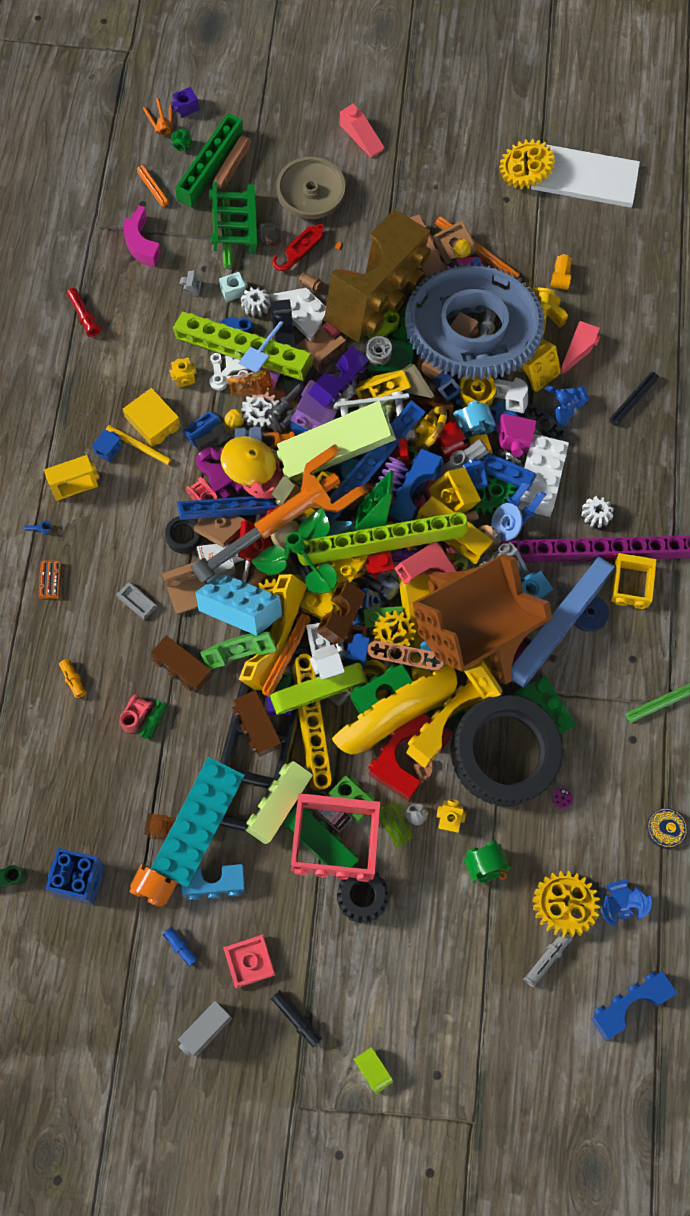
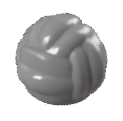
(416, 814)

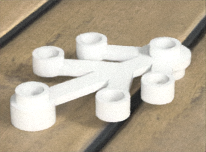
(231, 366)

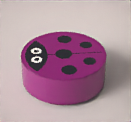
(562, 798)

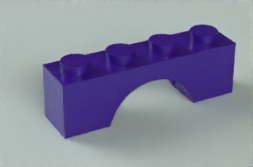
(329, 387)

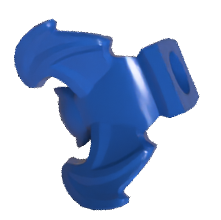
(569, 400)
(622, 901)

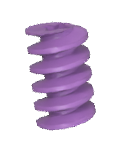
(397, 466)

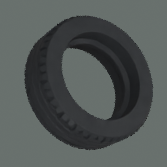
(536, 720)

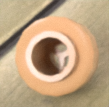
(494, 534)

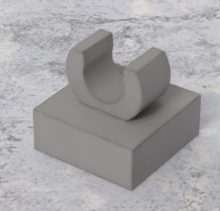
(192, 283)

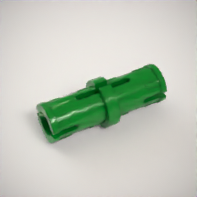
(153, 720)

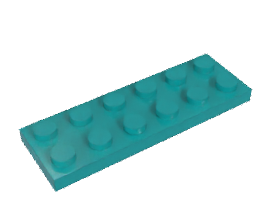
(197, 822)

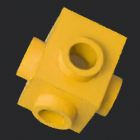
(183, 372)
(448, 821)

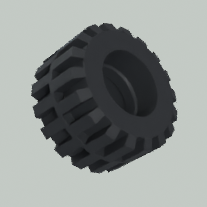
(363, 914)

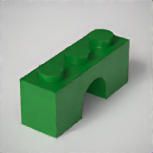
(365, 696)

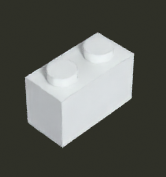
(326, 662)

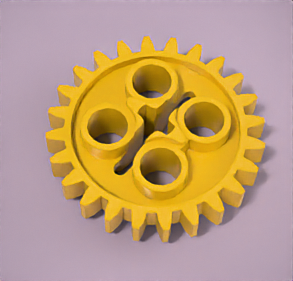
(539, 163)
(565, 921)

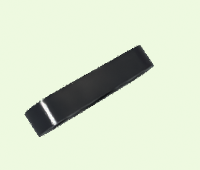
(545, 417)

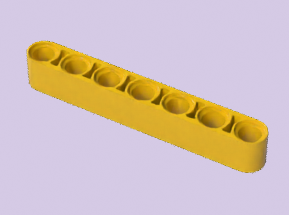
(315, 732)

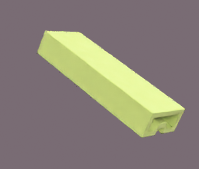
(352, 434)

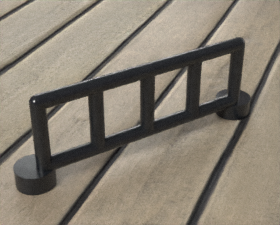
(287, 742)

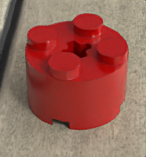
(450, 440)

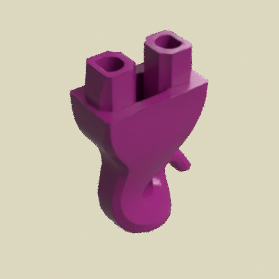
(218, 479)

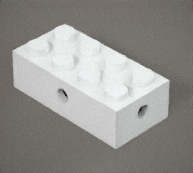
(547, 459)

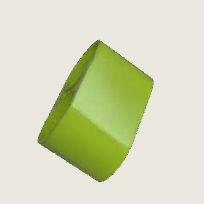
(373, 1070)

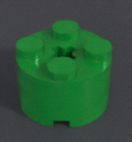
(486, 862)

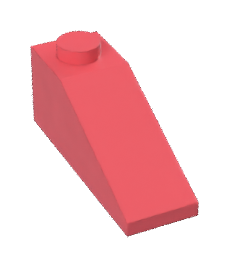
(360, 130)
(581, 345)

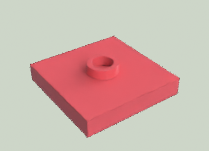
(249, 961)

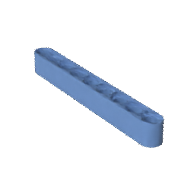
(561, 622)

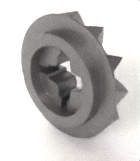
(506, 455)

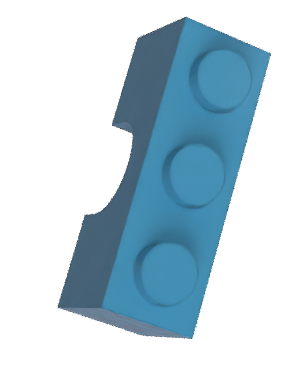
(231, 882)

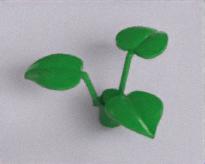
(273, 558)

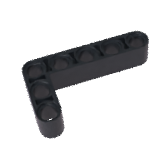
(282, 312)

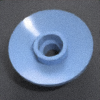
(507, 520)

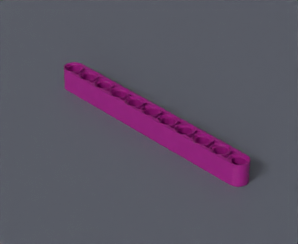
(606, 544)

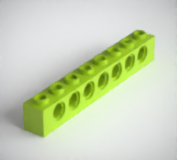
(236, 343)

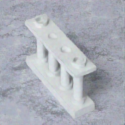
(396, 397)

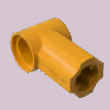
(561, 276)

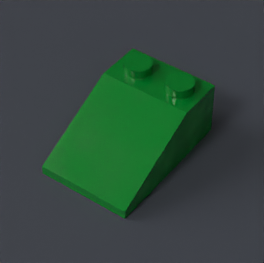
(374, 508)

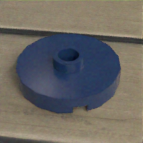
(594, 621)

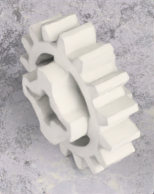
(252, 407)

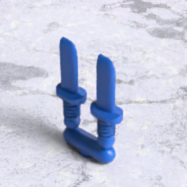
(532, 507)

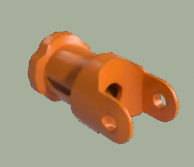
(278, 438)

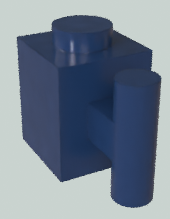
(448, 387)

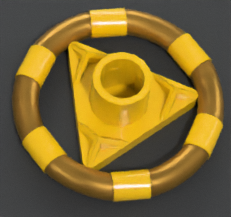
(428, 429)

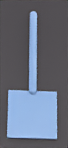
(256, 358)

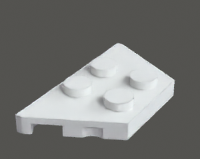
(306, 310)

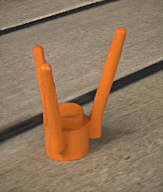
(163, 126)

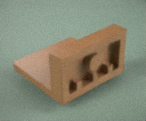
(323, 348)
(181, 586)

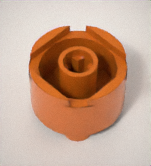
(152, 885)

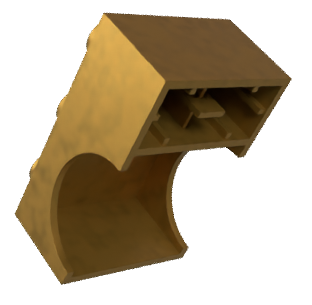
(394, 266)

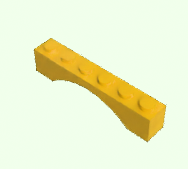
(259, 667)
(429, 742)

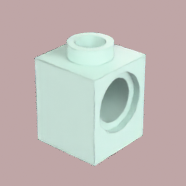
(231, 293)

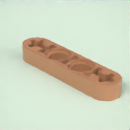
(232, 162)
(406, 653)

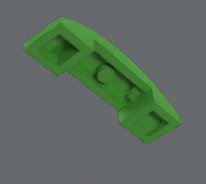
(237, 648)

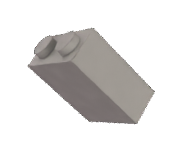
(204, 1029)

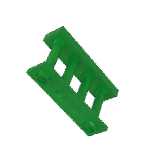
(249, 211)

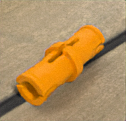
(72, 678)

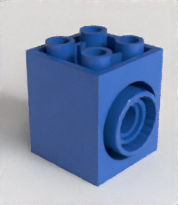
(75, 876)

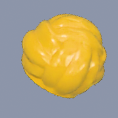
(462, 249)
(234, 419)

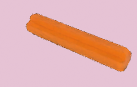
(153, 185)

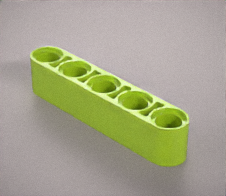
(317, 689)

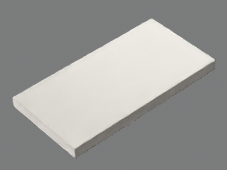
(591, 177)

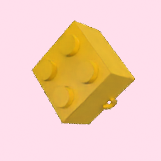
(456, 491)

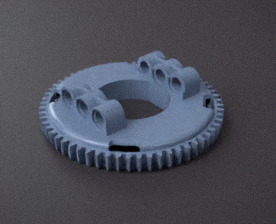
(467, 291)

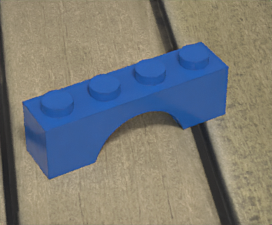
(425, 467)
(612, 1018)

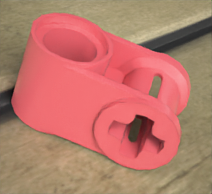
(201, 490)
(137, 710)

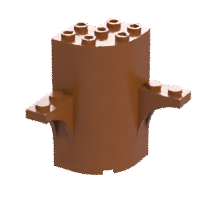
(479, 615)

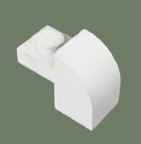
(514, 393)

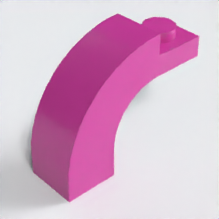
(140, 248)

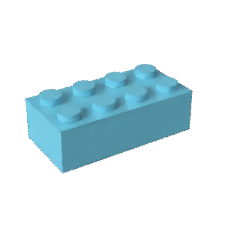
(239, 603)

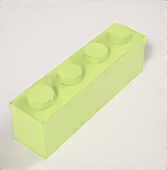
(279, 802)

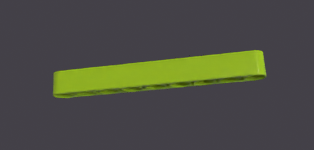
(392, 541)

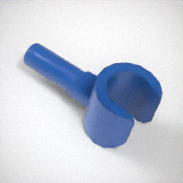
(39, 527)

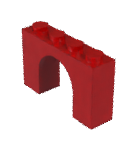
(386, 769)

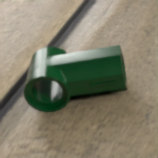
(5, 876)

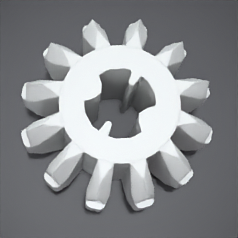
(255, 302)
(590, 508)

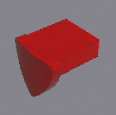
(402, 453)

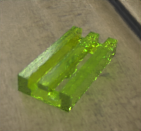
(402, 839)

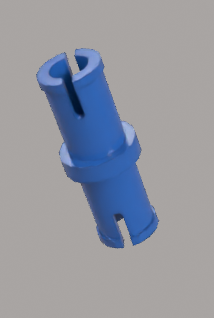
(180, 946)

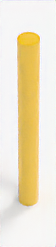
(139, 445)

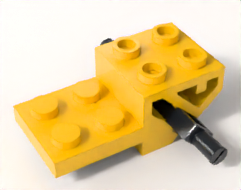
(348, 569)

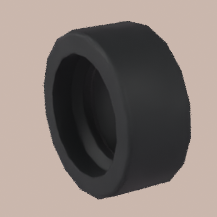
(181, 548)

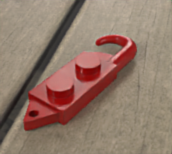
(300, 247)

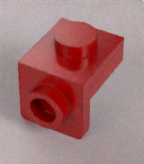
(380, 563)

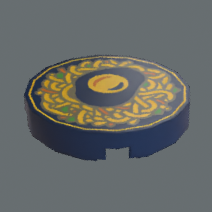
(666, 828)

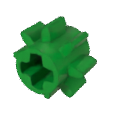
(181, 140)

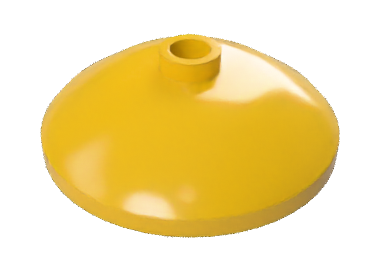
(247, 468)

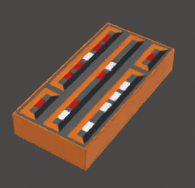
(49, 579)

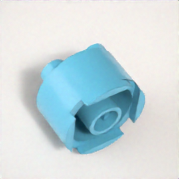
(475, 419)

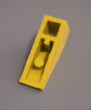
(382, 385)

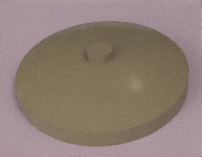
(310, 187)

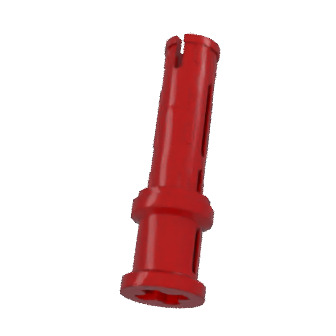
(85, 317)

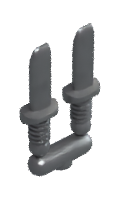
(285, 404)

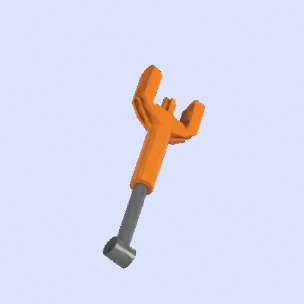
(312, 495)

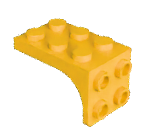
(543, 365)

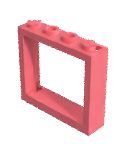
(338, 805)

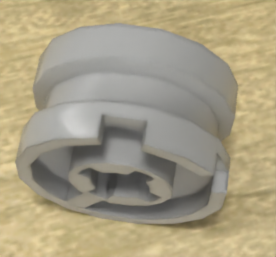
(374, 346)

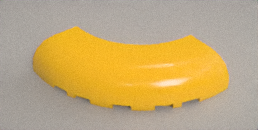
(397, 710)

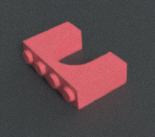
(426, 560)

